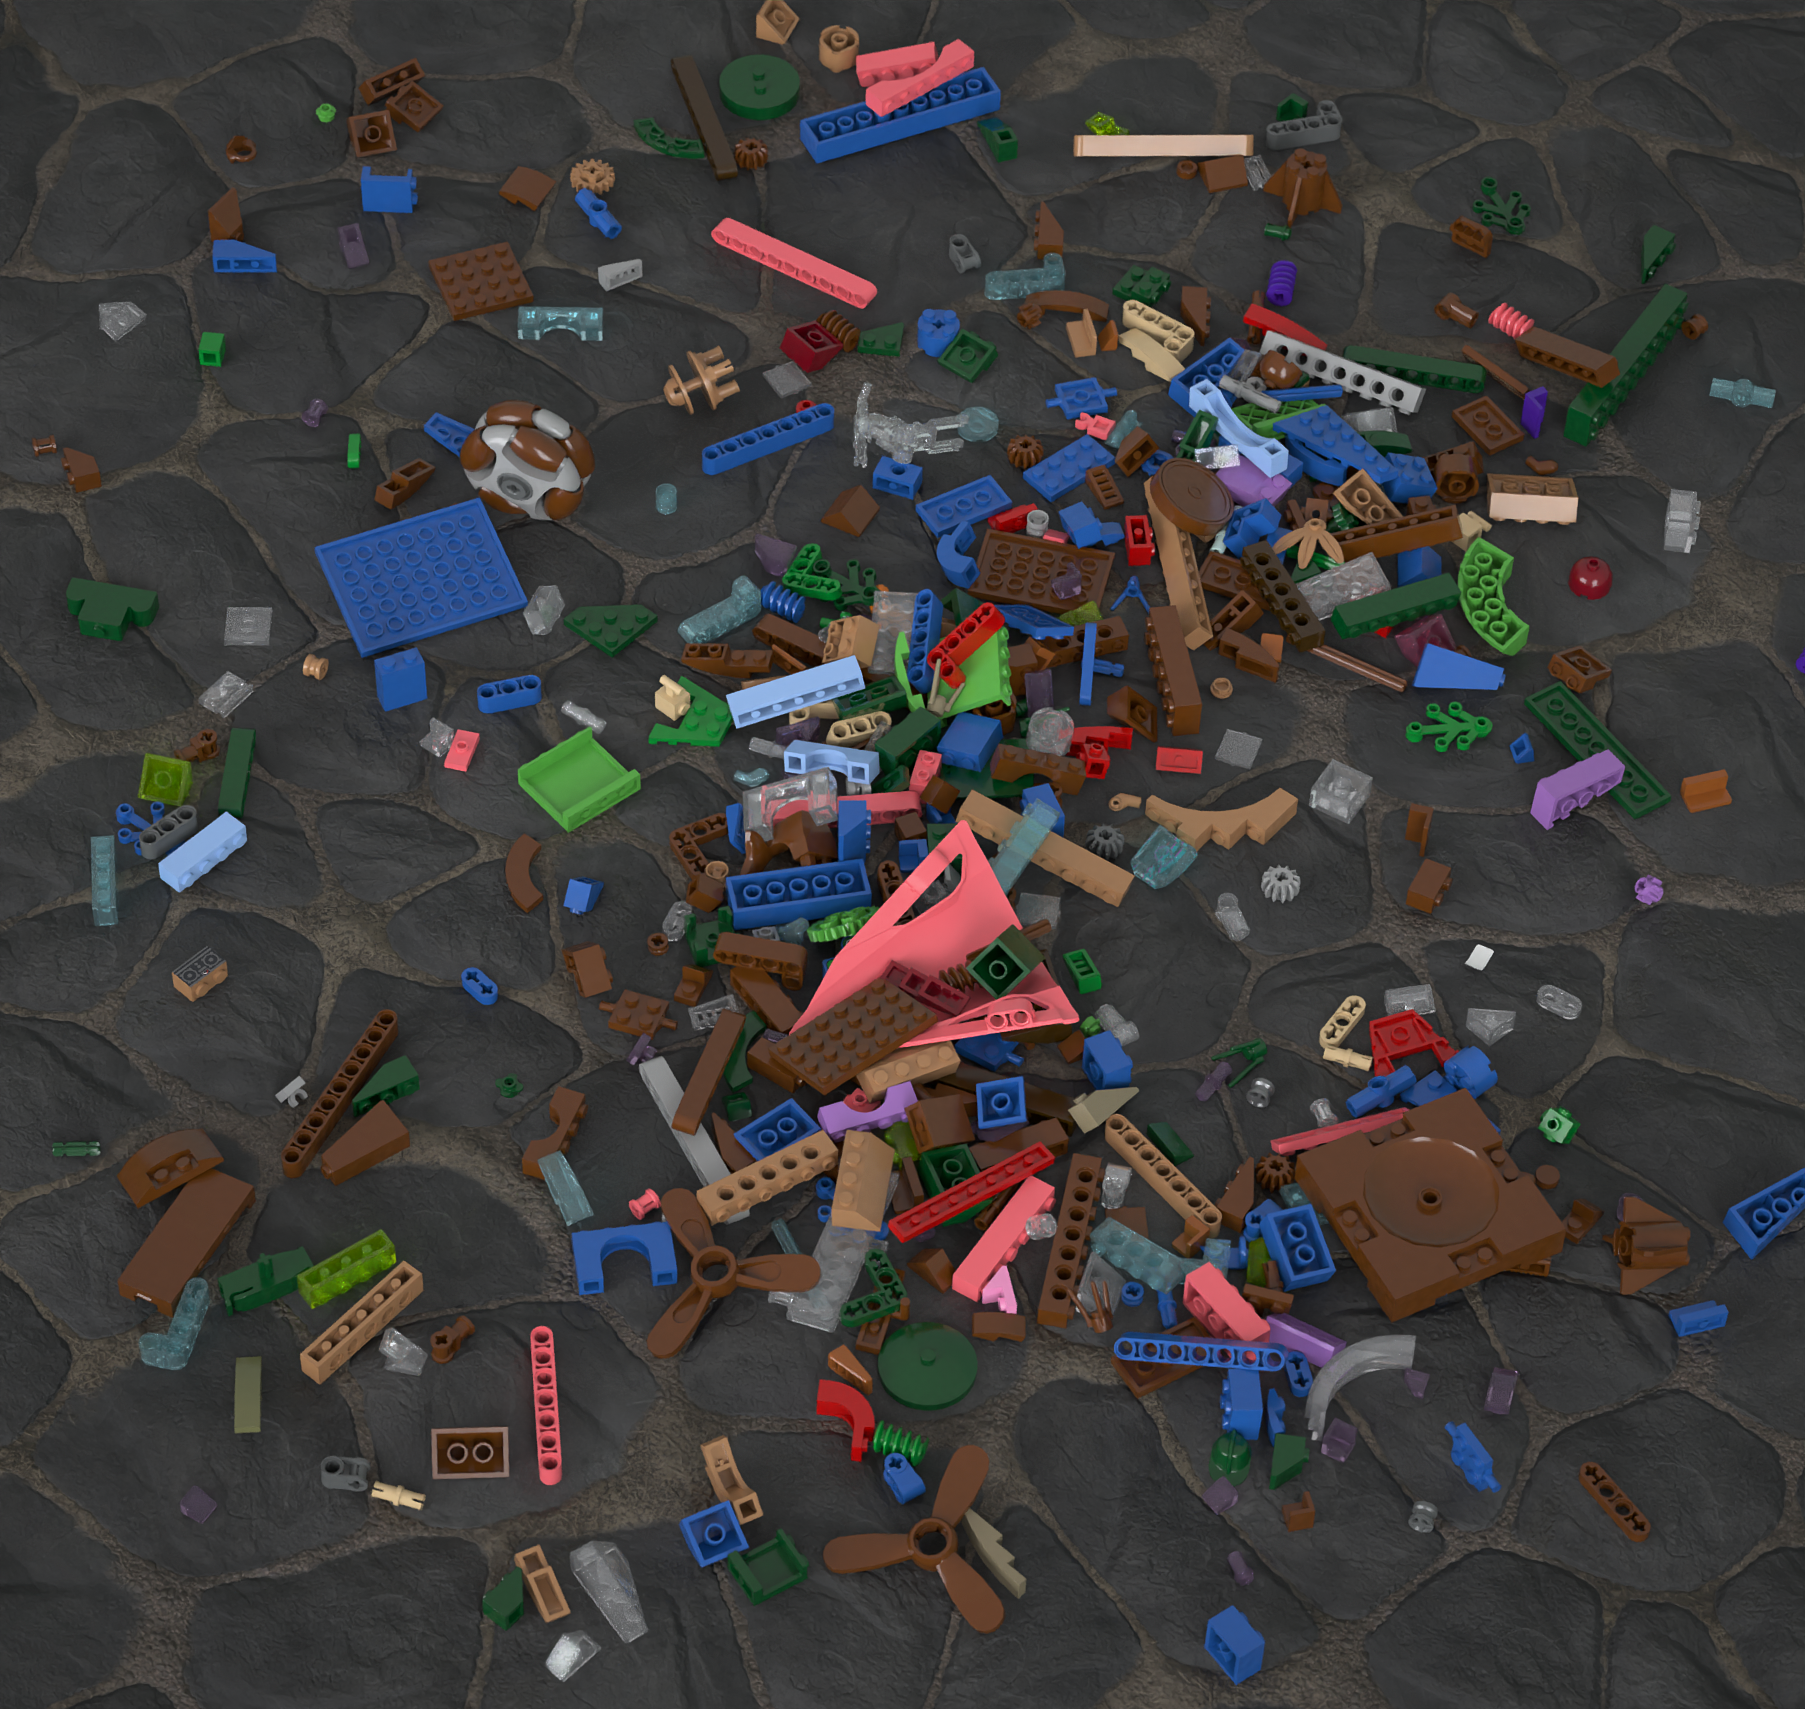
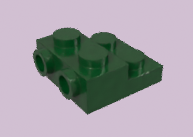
(1142, 285)
(968, 355)

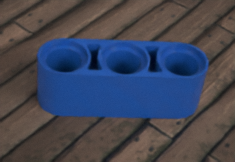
(509, 694)

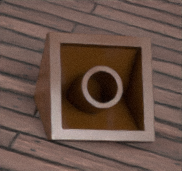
(1223, 173)
(852, 511)

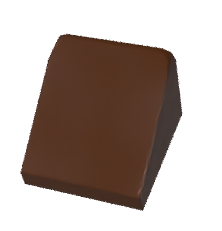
(1072, 1047)

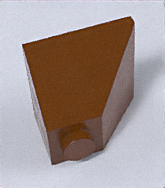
(371, 133)
(226, 218)
(1133, 712)

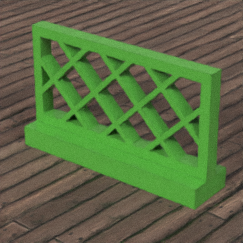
(1265, 427)

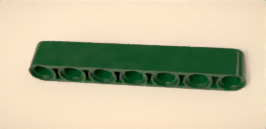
(1420, 369)

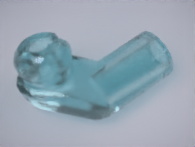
(753, 778)

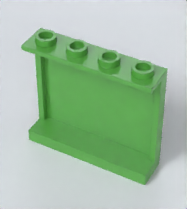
(986, 677)
(577, 780)

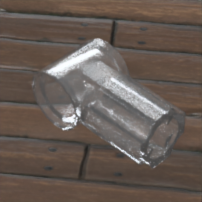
(1231, 917)
(1113, 1021)

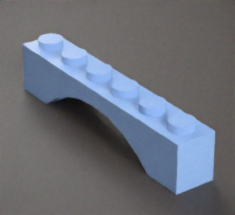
(1264, 452)

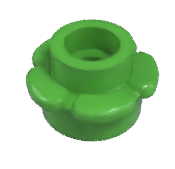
(326, 112)
(1090, 1027)

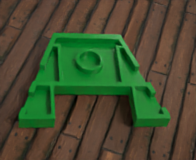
(702, 725)

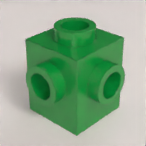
(1558, 1125)

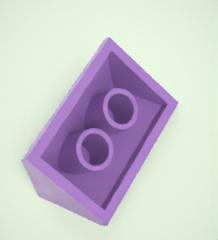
(1304, 1338)

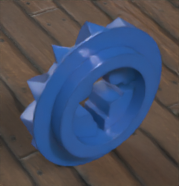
(1158, 457)

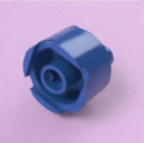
(937, 331)
(1470, 1071)

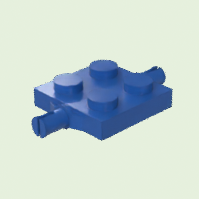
(1081, 397)
(988, 1050)
(1472, 1458)

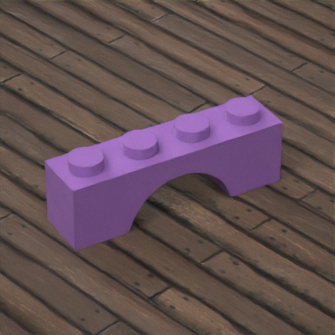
(839, 1117)

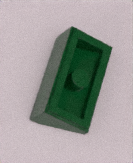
(1169, 1143)

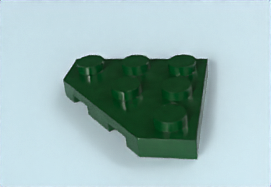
(610, 626)

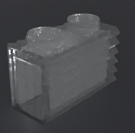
(544, 609)

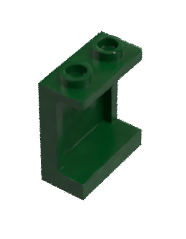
(960, 604)
(769, 1568)

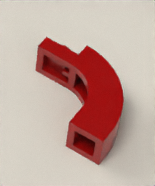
(851, 1406)

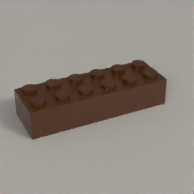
(1173, 670)

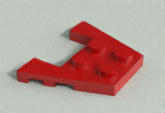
(1403, 1036)

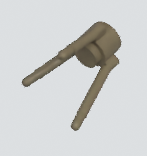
(937, 703)

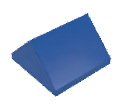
(1417, 565)

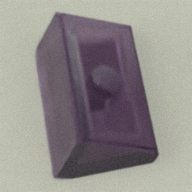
(1039, 690)

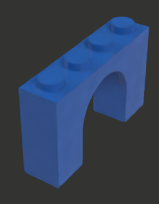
(650, 1240)

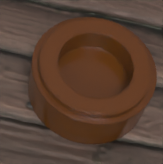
(1186, 169)
(1547, 1177)

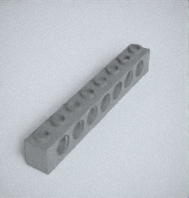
(1412, 393)

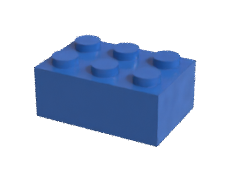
(1297, 1246)

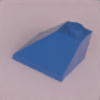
(1001, 1102)

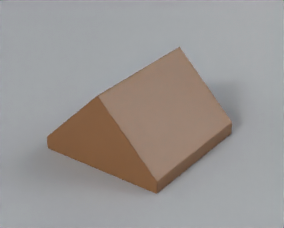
(775, 21)

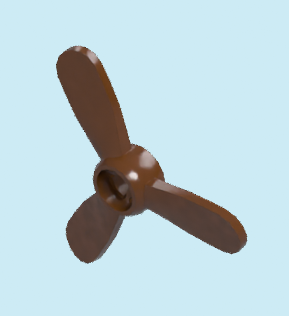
(765, 1273)
(954, 1498)

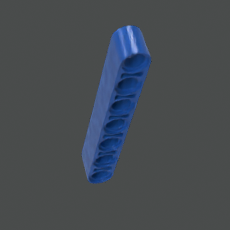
(767, 439)
(1191, 1357)

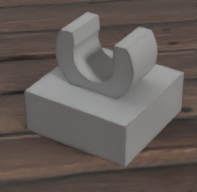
(291, 1090)

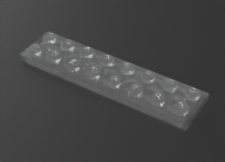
(840, 1257)

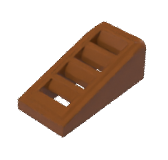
(848, 1367)

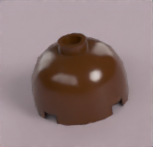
(1278, 372)

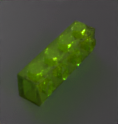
(346, 1269)

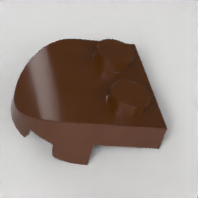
(1472, 236)

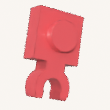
(1097, 427)

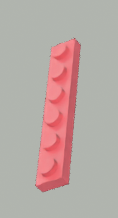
(1311, 1139)

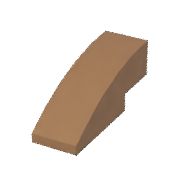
(542, 1584)

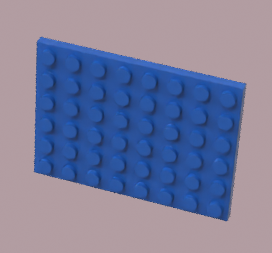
(420, 577)

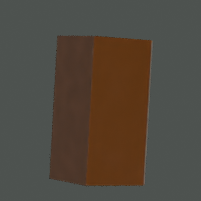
(470, 1452)

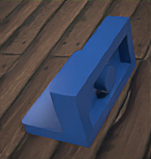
(1698, 1318)

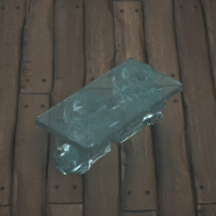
(1123, 428)

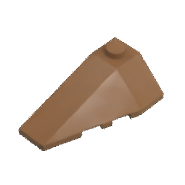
(1365, 499)

